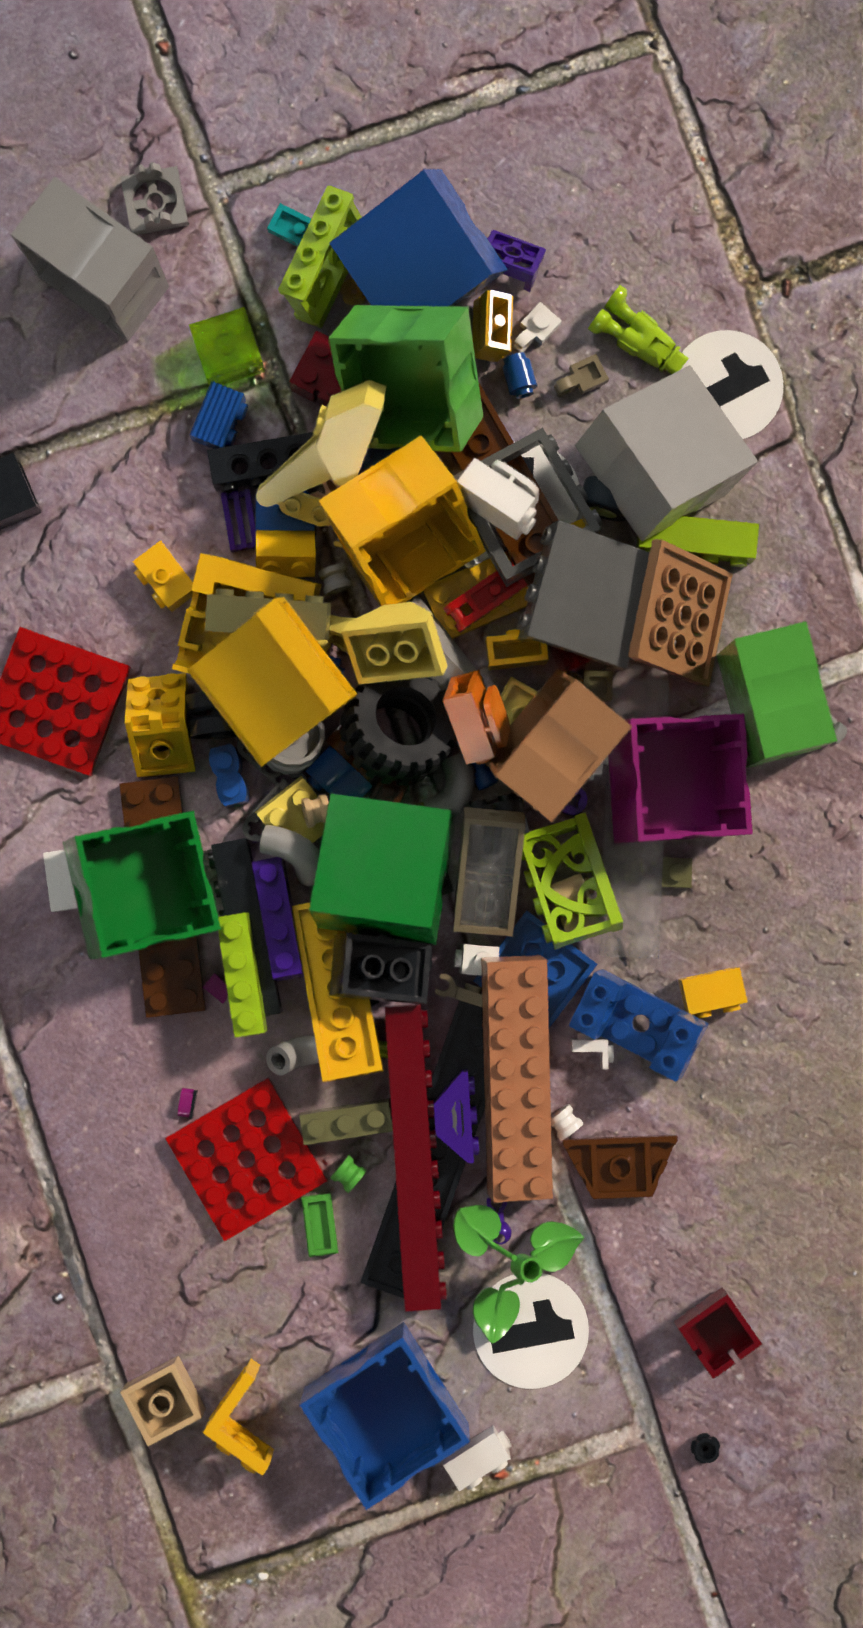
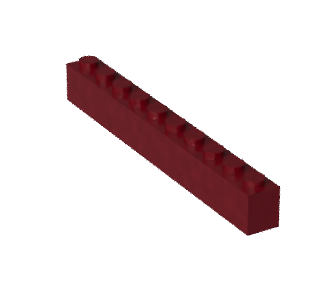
(413, 1157)

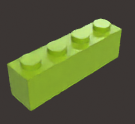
(711, 539)
(242, 975)

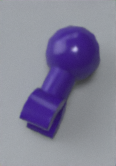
(505, 1228)

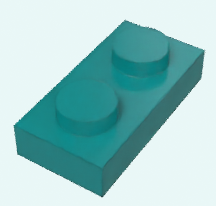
(288, 224)

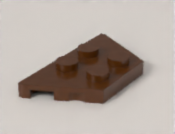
(620, 1164)

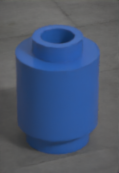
(519, 375)

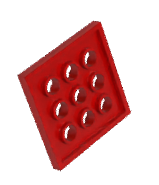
(46, 683)
(215, 1194)

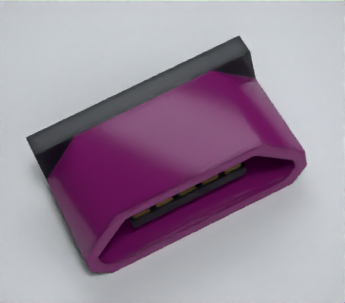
(187, 1103)

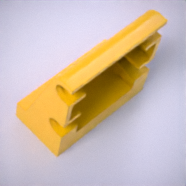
(224, 573)
(271, 681)

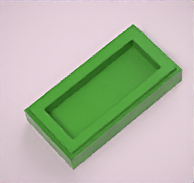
(319, 1224)

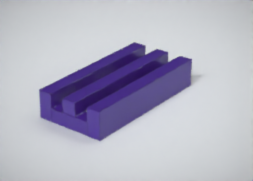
(236, 496)

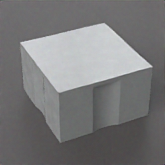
(91, 258)
(665, 452)

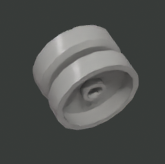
(301, 753)

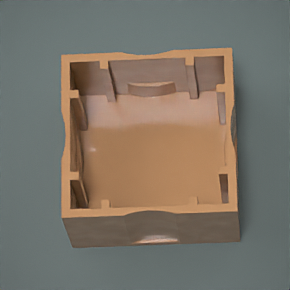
(557, 744)

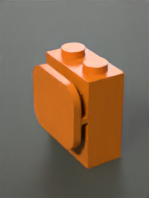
(476, 717)

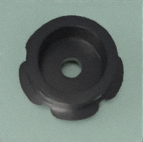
(713, 1448)

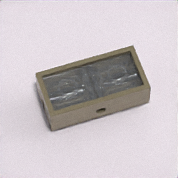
(488, 871)

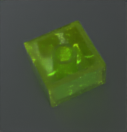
(227, 347)

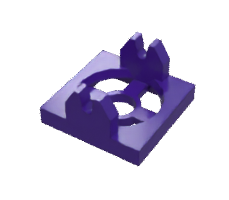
(527, 252)

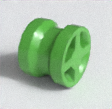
(348, 1174)

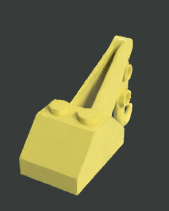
(331, 453)
(389, 643)

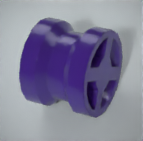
(571, 808)

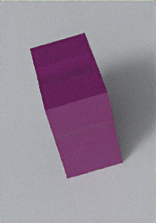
(680, 779)

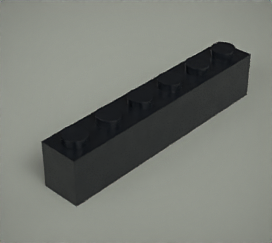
(239, 895)

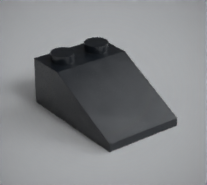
(380, 968)

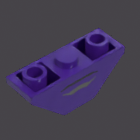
(456, 1117)

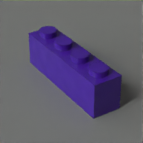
(278, 918)

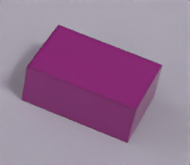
(217, 988)

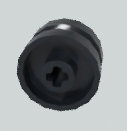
(209, 726)

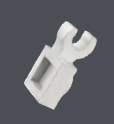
(538, 326)

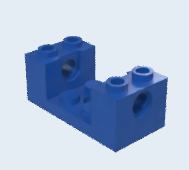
(610, 1011)

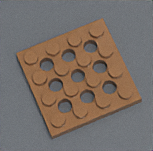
(651, 619)

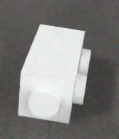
(480, 1456)

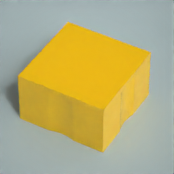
(403, 523)

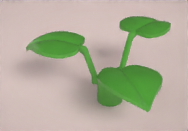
(553, 1245)

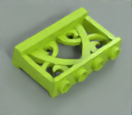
(316, 269)
(602, 905)

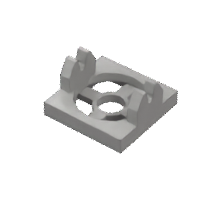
(159, 220)

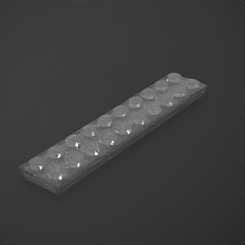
(635, 866)

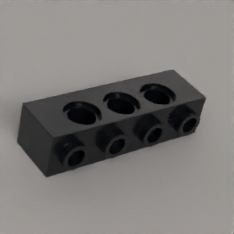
(253, 454)

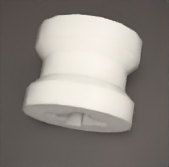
(565, 1122)

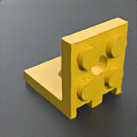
(159, 723)
(233, 1437)

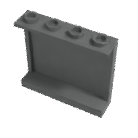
(584, 595)

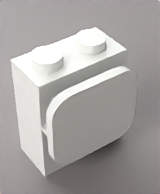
(500, 496)
(59, 882)

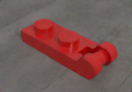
(482, 600)

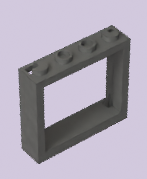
(592, 520)

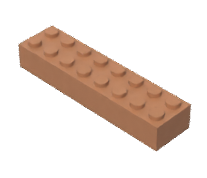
(517, 1078)

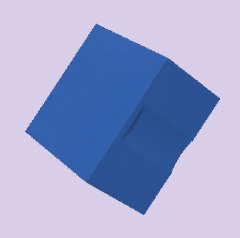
(419, 247)
(385, 1415)

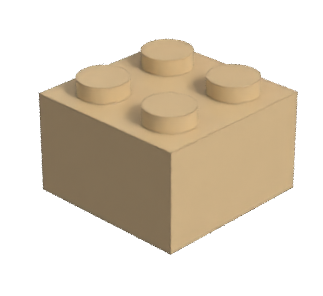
(163, 1400)

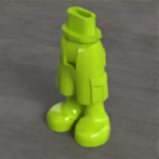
(642, 337)

